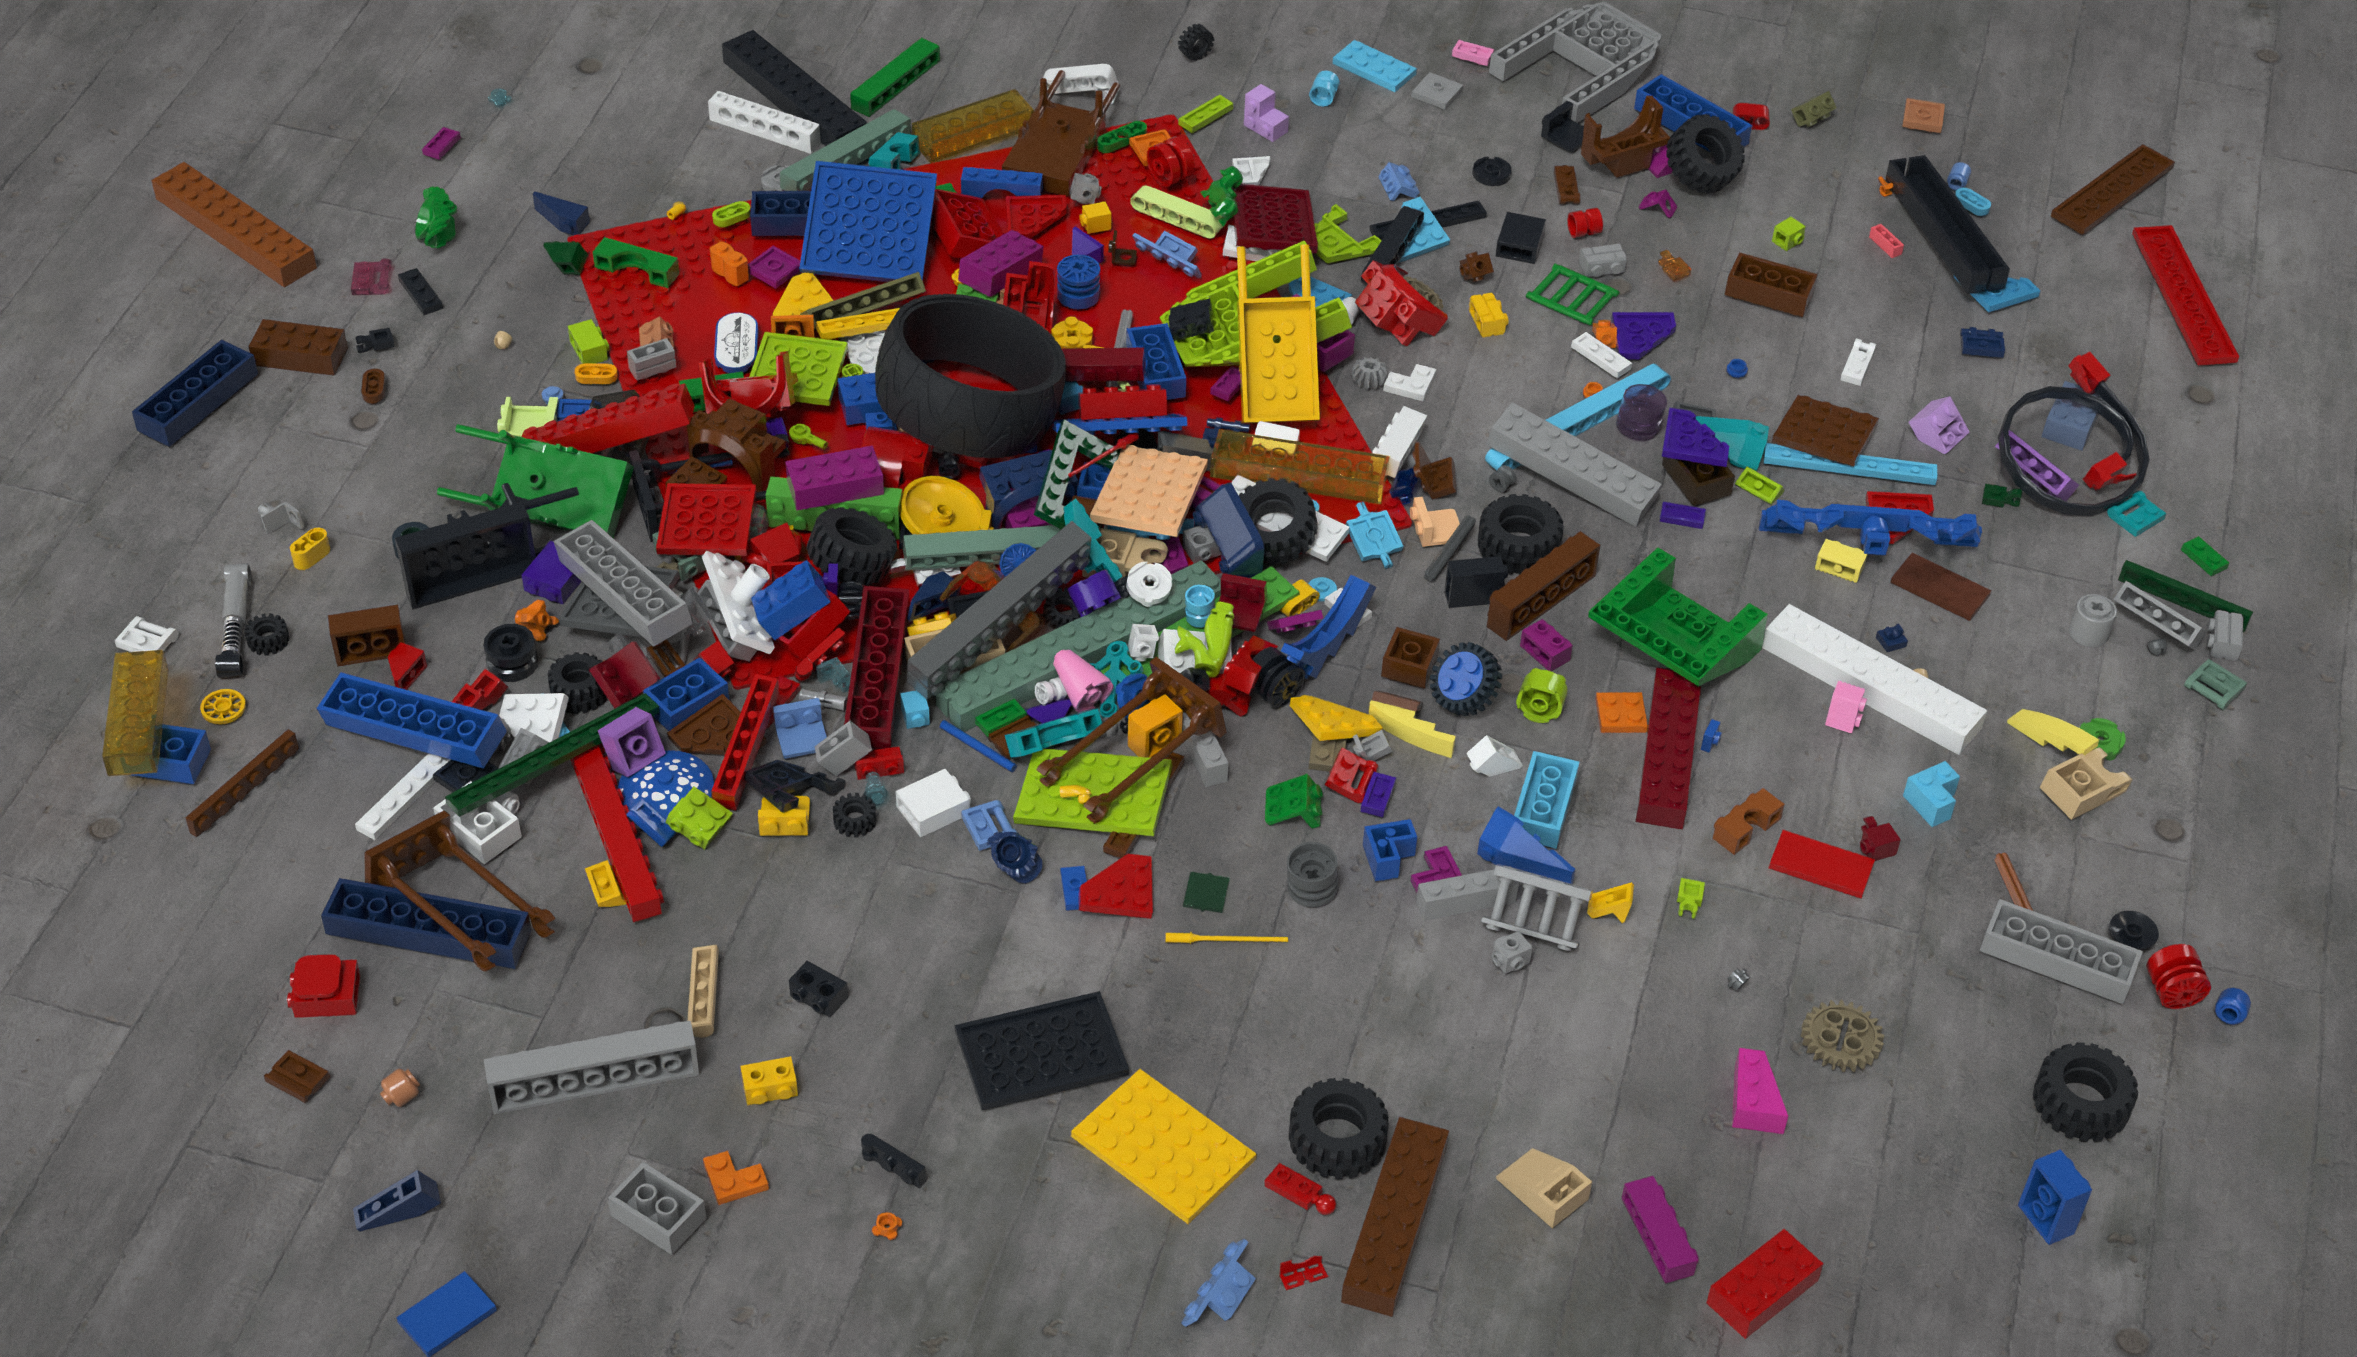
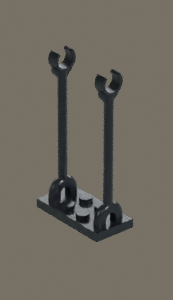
(646, 495)

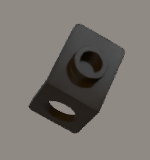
(1116, 253)

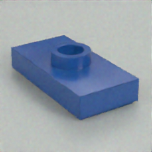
(651, 823)
(1071, 881)

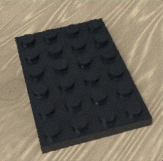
(1041, 1050)

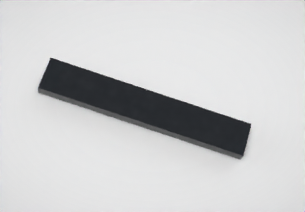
(1445, 217)

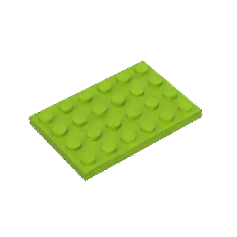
(1131, 813)

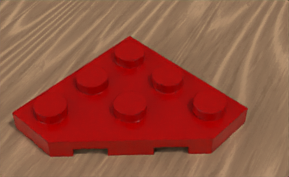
(1034, 213)
(1900, 501)
(1120, 888)

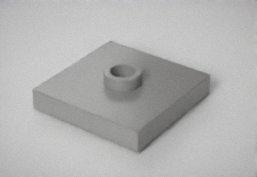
(1437, 90)

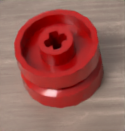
(1170, 161)

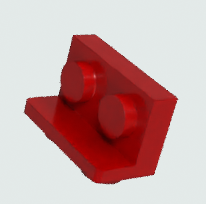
(882, 761)

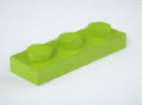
(1205, 113)

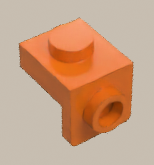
(1605, 332)

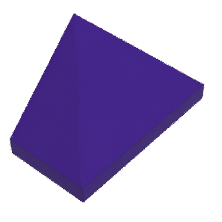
(1086, 245)
(1049, 711)

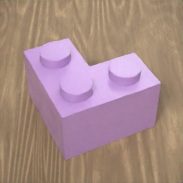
(1262, 116)

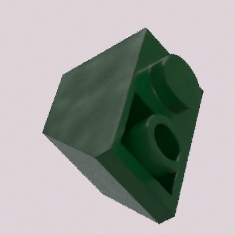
(567, 256)

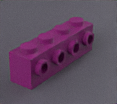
(1659, 1229)

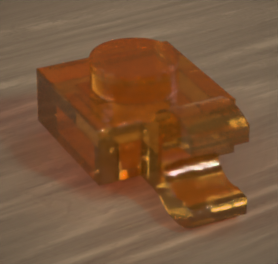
(1674, 267)

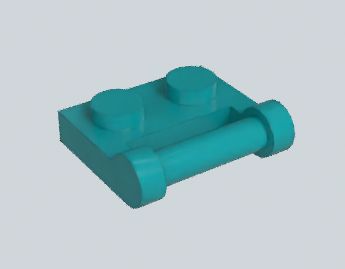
(2140, 519)

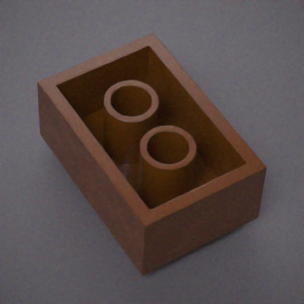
(365, 634)

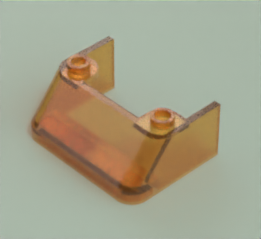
(988, 576)

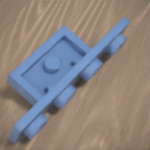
(1173, 250)
(1224, 1289)

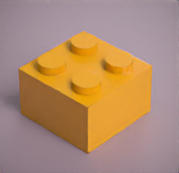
(1154, 726)

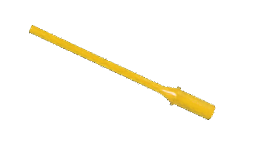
(1190, 938)

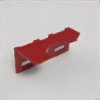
(1288, 1266)

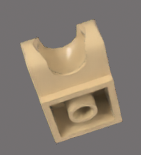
(1128, 550)
(2083, 783)

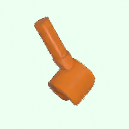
(1885, 187)

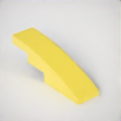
(2052, 730)
(1417, 732)

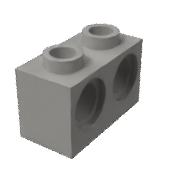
(1199, 544)

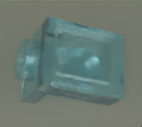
(834, 671)

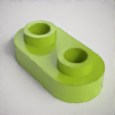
(731, 214)

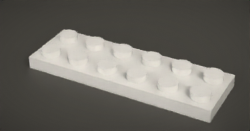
(1329, 531)

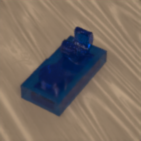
(1404, 485)

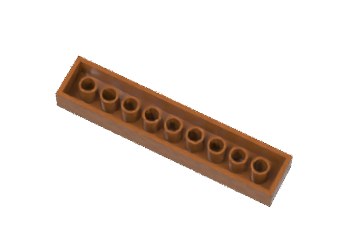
(234, 224)

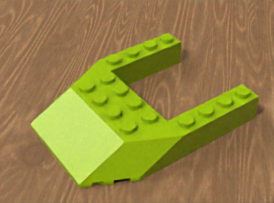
(1264, 275)

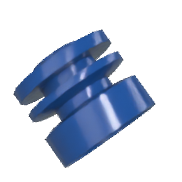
(1078, 281)

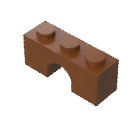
(1734, 829)

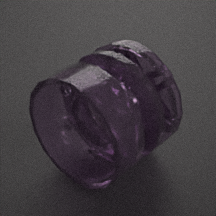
(1641, 412)

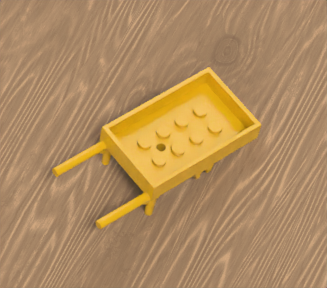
(1279, 377)

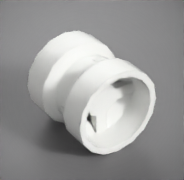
(1049, 691)

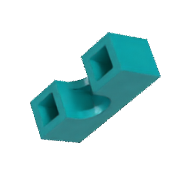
(898, 148)

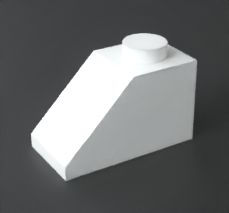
(1493, 757)

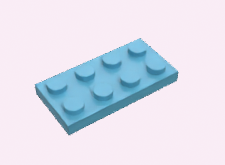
(1374, 66)

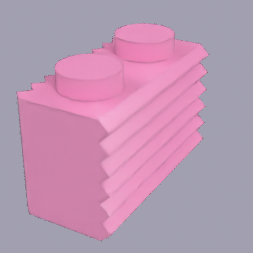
(1845, 707)

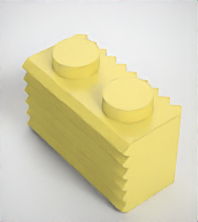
(1841, 560)

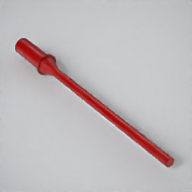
(1121, 444)

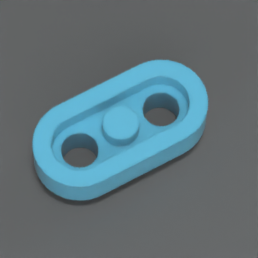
(1973, 201)

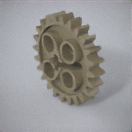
(1861, 1042)

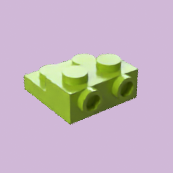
(698, 817)

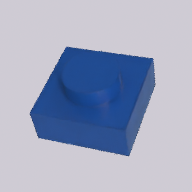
(1711, 736)

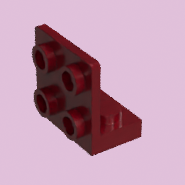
(1247, 597)
(624, 674)

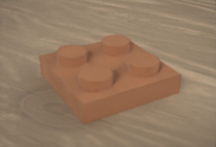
(1923, 115)

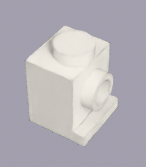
(1142, 641)

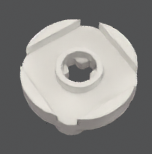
(1149, 594)

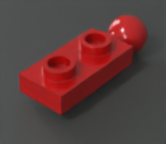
(1299, 1189)

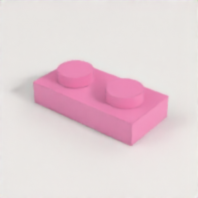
(1472, 52)

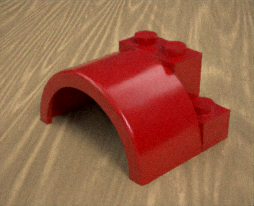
(897, 454)

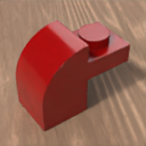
(1229, 696)

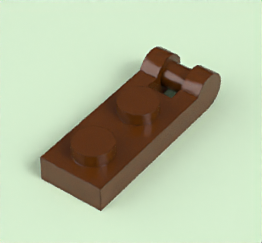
(1566, 184)

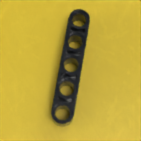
(1397, 237)

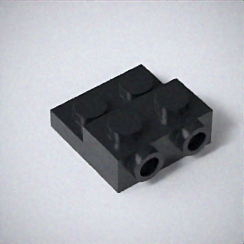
(1191, 319)

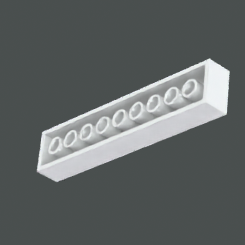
(1887, 684)

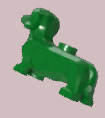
(1222, 195)

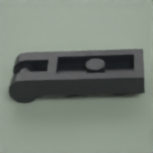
(893, 1160)

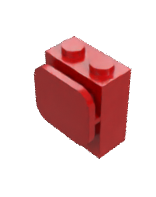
(324, 986)

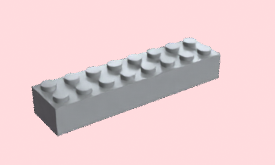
(1573, 464)
(623, 583)
(591, 1067)

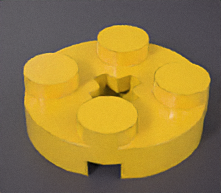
(1078, 332)

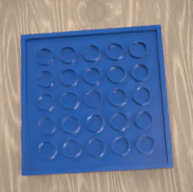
(867, 222)

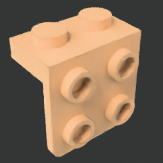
(1433, 526)

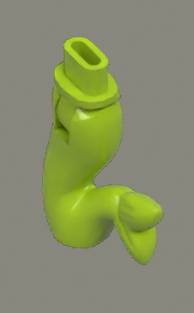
(1217, 635)

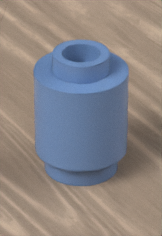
(1959, 176)

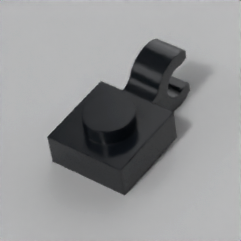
(378, 339)

